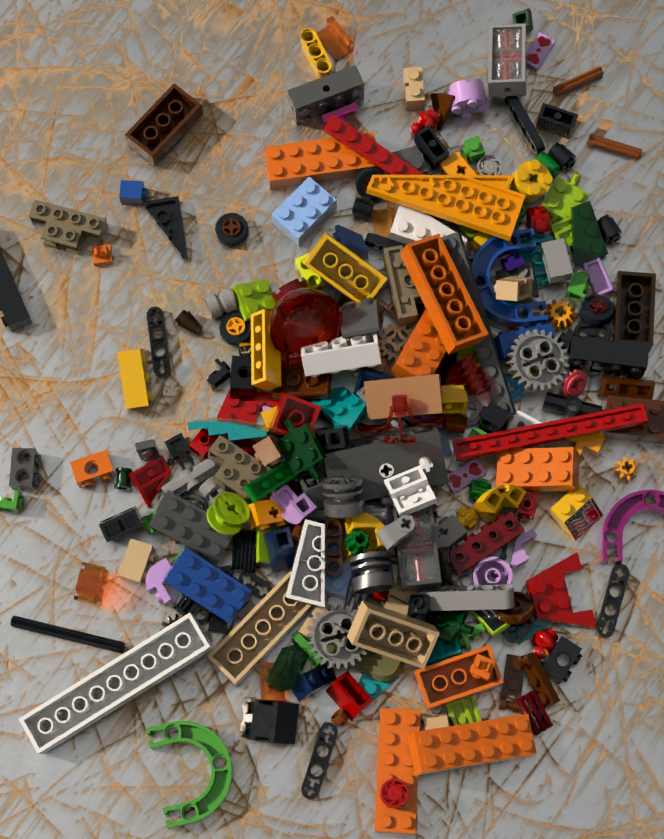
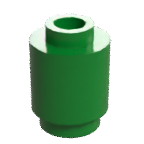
(550, 163)

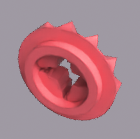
(578, 380)

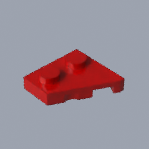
(150, 478)

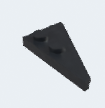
(168, 217)

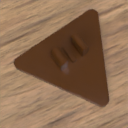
(442, 105)

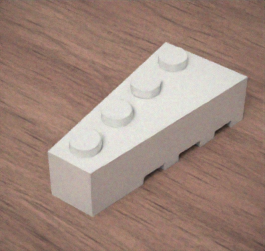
(414, 225)
(341, 354)
(308, 570)

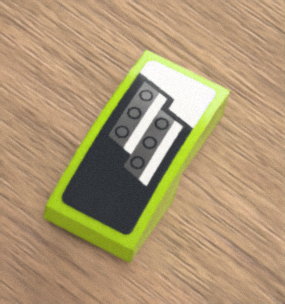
(490, 621)

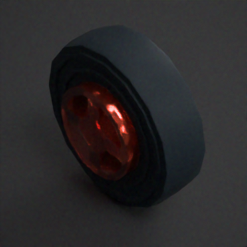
(363, 179)
(597, 310)

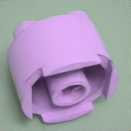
(469, 97)
(495, 567)

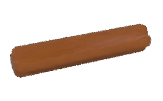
(578, 81)
(614, 146)

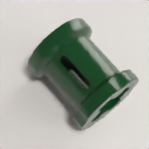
(123, 479)

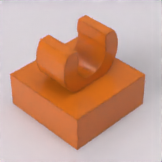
(102, 255)
(482, 667)

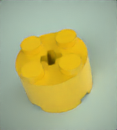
(532, 180)

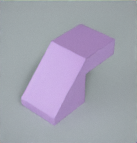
(519, 556)

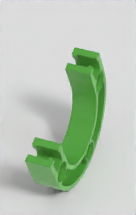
(220, 779)

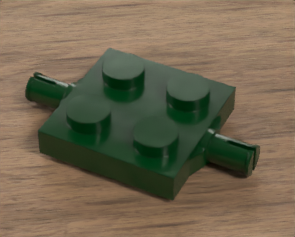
(301, 449)
(451, 624)

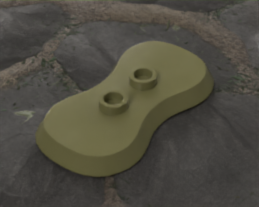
(373, 664)

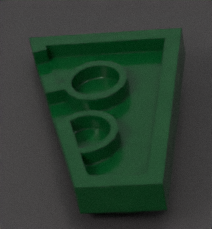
(586, 234)

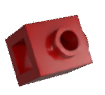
(538, 218)
(202, 443)
(527, 507)

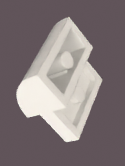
(410, 491)

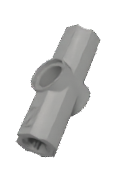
(191, 477)

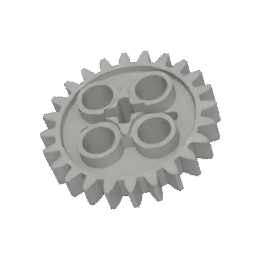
(531, 343)
(342, 654)

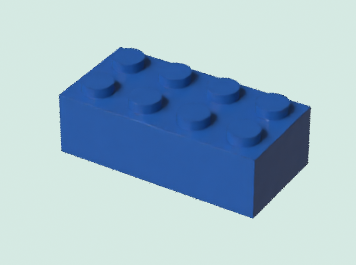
(207, 584)

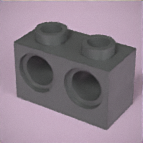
(20, 469)

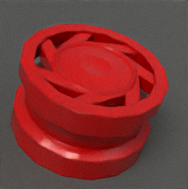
(394, 793)

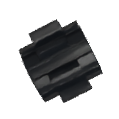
(363, 207)

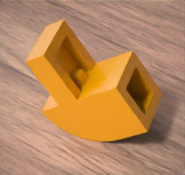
(590, 444)

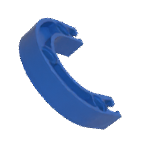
(502, 310)

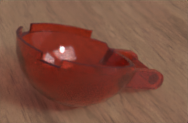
(302, 320)

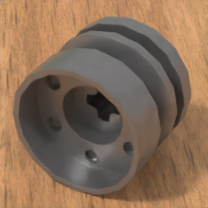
(343, 496)
(372, 574)

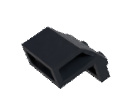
(269, 720)

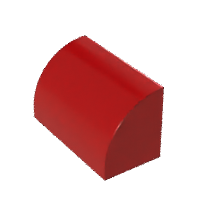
(349, 695)

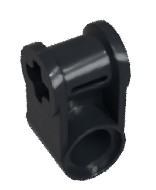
(187, 605)

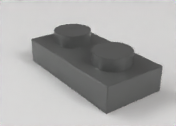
(147, 450)

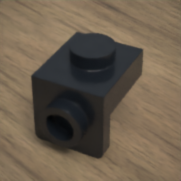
(420, 609)

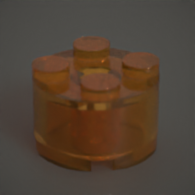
(90, 583)

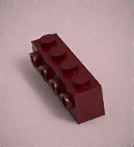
(485, 542)

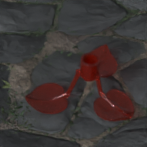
(399, 407)

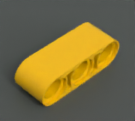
(312, 47)

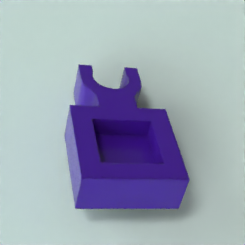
(512, 261)

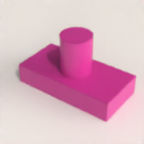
(340, 113)

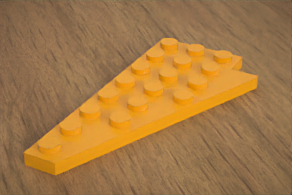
(467, 200)

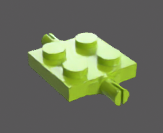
(562, 197)

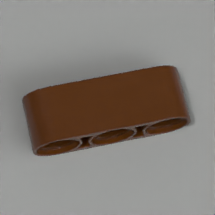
(333, 558)

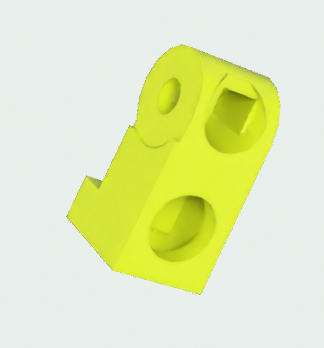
(313, 279)

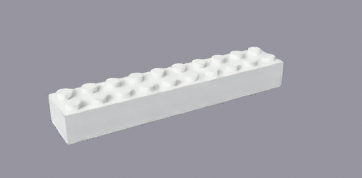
(116, 683)

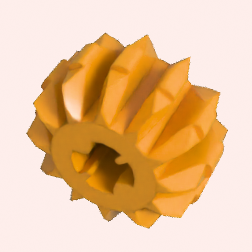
(566, 313)

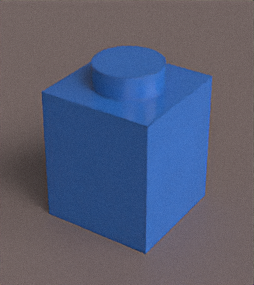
(132, 192)

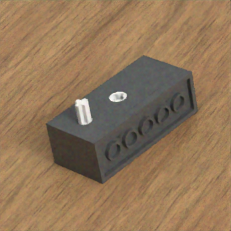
(369, 455)

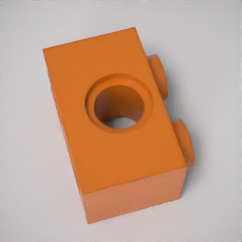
(83, 465)

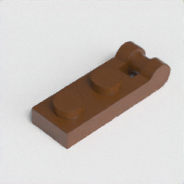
(627, 387)
(538, 678)
(512, 684)

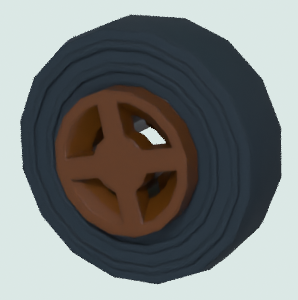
(231, 222)

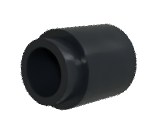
(562, 156)
(609, 229)

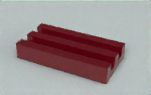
(535, 706)

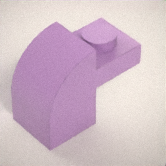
(294, 508)
(155, 581)

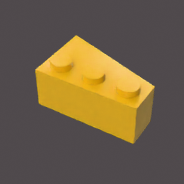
(134, 378)

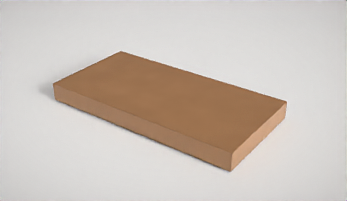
(422, 393)

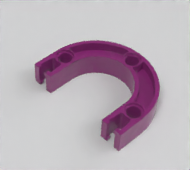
(621, 513)

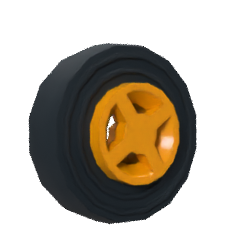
(231, 322)

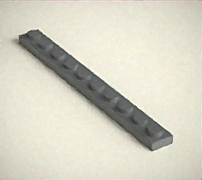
(487, 350)

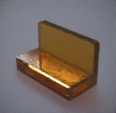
(335, 40)
(383, 220)
(268, 692)

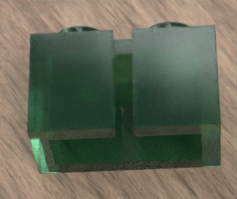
(286, 667)

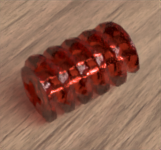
(471, 375)

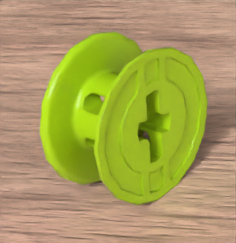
(228, 513)

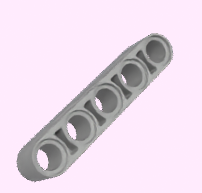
(470, 597)

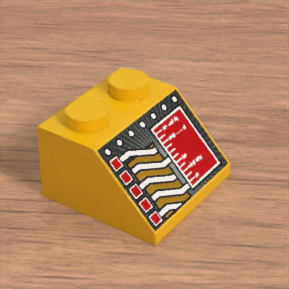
(576, 512)

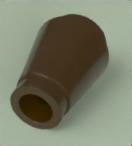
(188, 322)

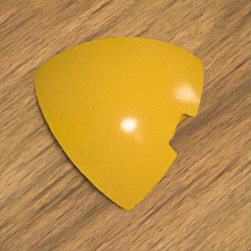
(492, 501)
(370, 526)

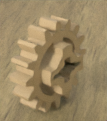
(389, 342)

